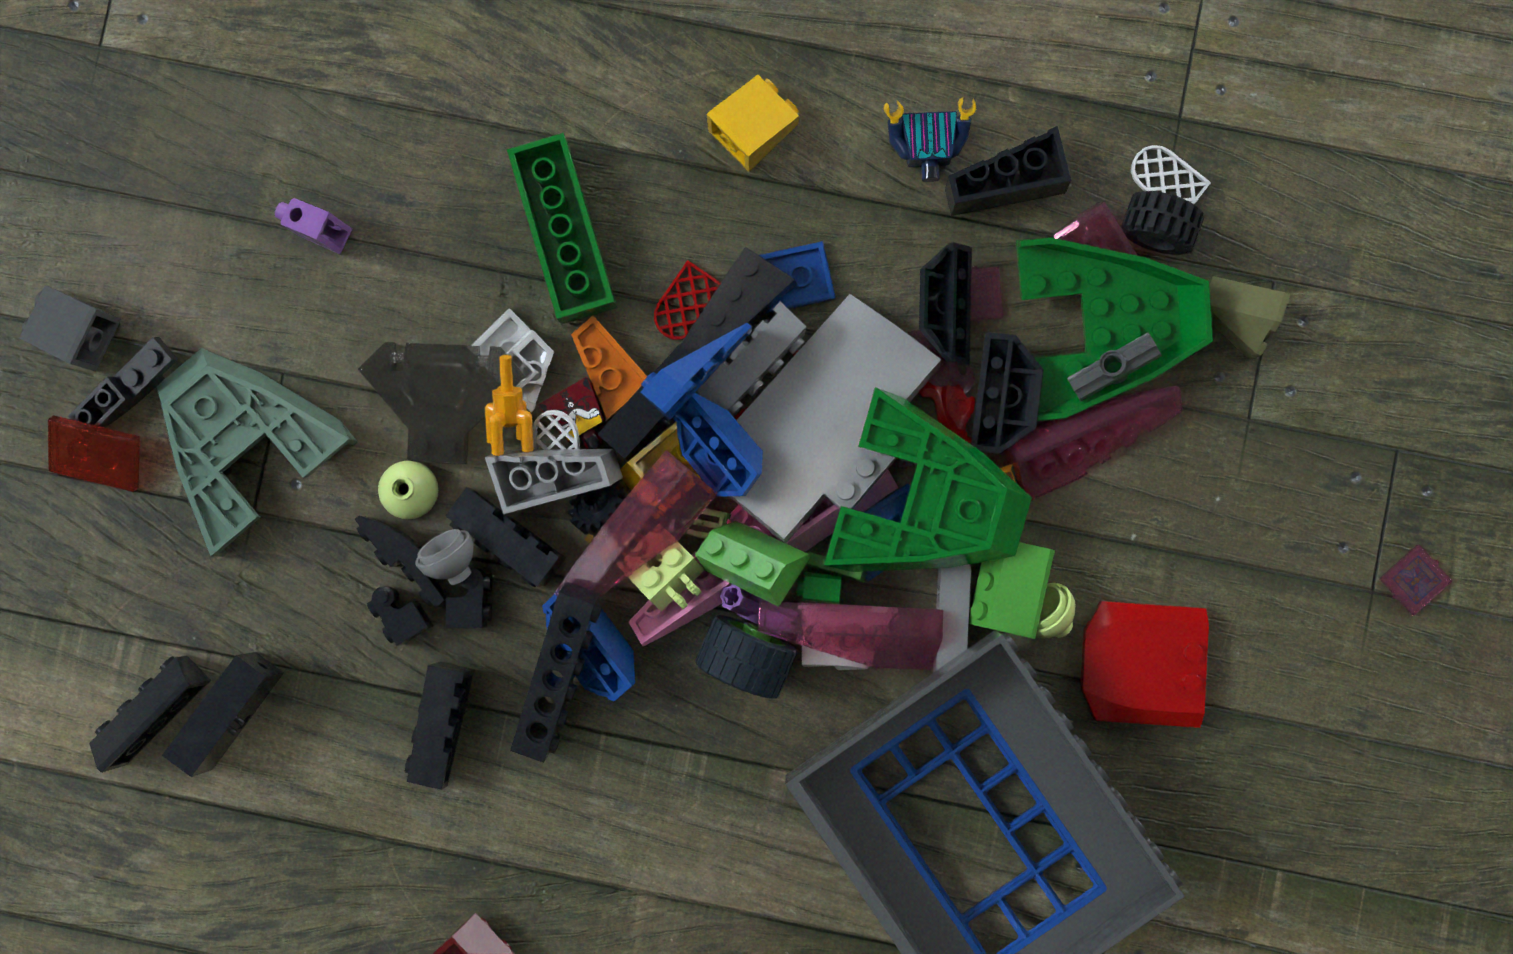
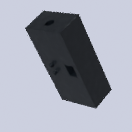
(638, 419)
(223, 714)

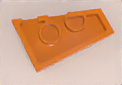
(608, 366)

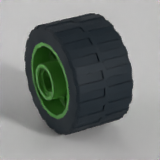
(745, 657)

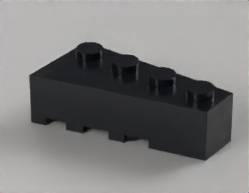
(505, 538)

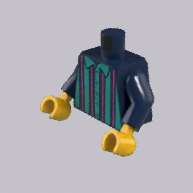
(929, 137)

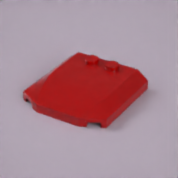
(1146, 664)

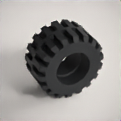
(1162, 222)

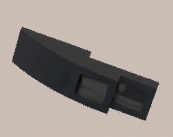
(128, 387)
(397, 548)

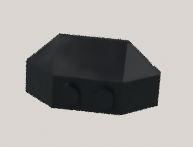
(947, 302)
(1006, 394)

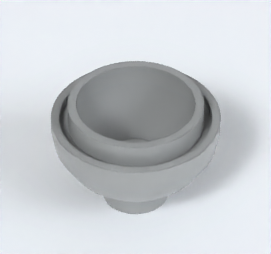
(447, 556)

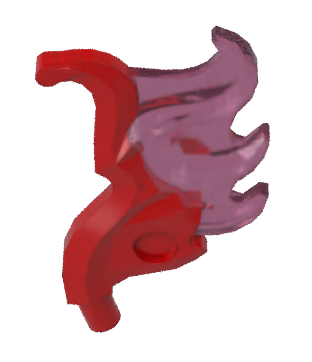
(948, 392)

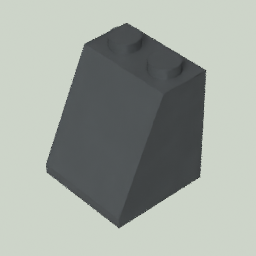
(69, 328)

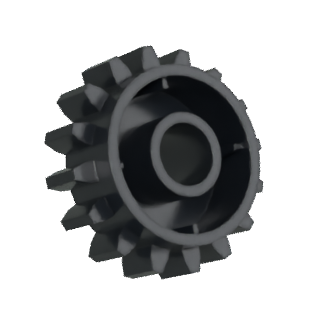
(596, 507)

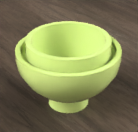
(421, 493)
(1056, 612)

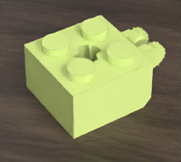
(668, 576)

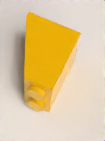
(752, 121)

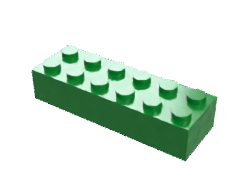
(561, 228)

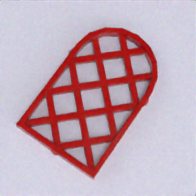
(679, 295)

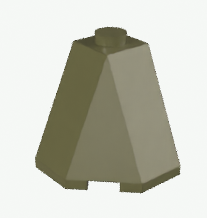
(1246, 313)

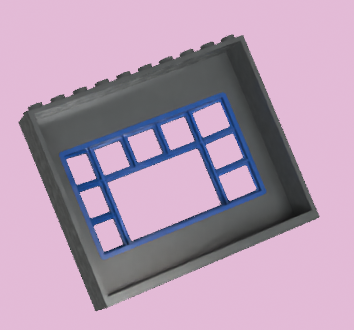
(1053, 766)

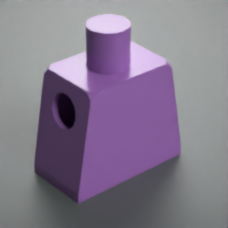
(313, 224)

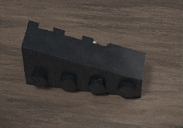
(1013, 176)
(741, 298)
(438, 724)

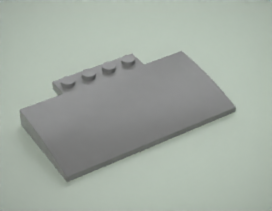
(817, 411)

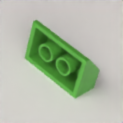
(752, 561)
(1012, 591)

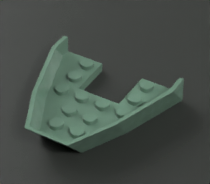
(216, 416)

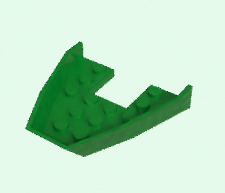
(1119, 303)
(956, 507)

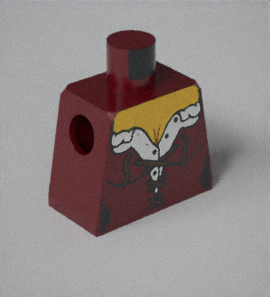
(583, 407)

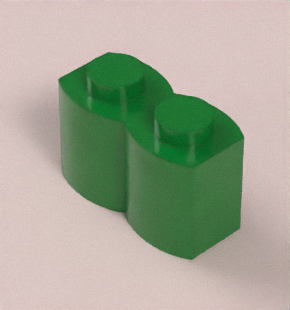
(819, 588)

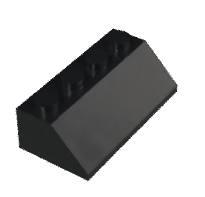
(147, 713)

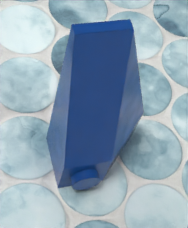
(680, 380)

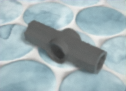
(1131, 356)

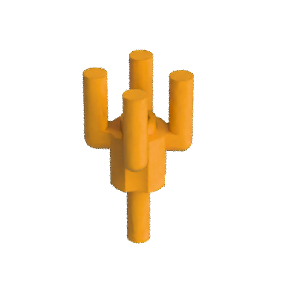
(508, 411)

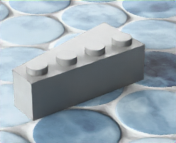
(754, 360)
(549, 475)

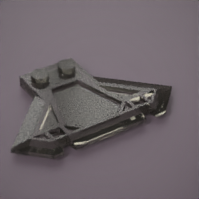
(437, 394)

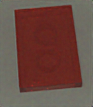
(93, 453)

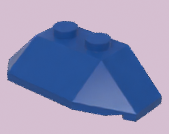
(718, 447)
(608, 660)

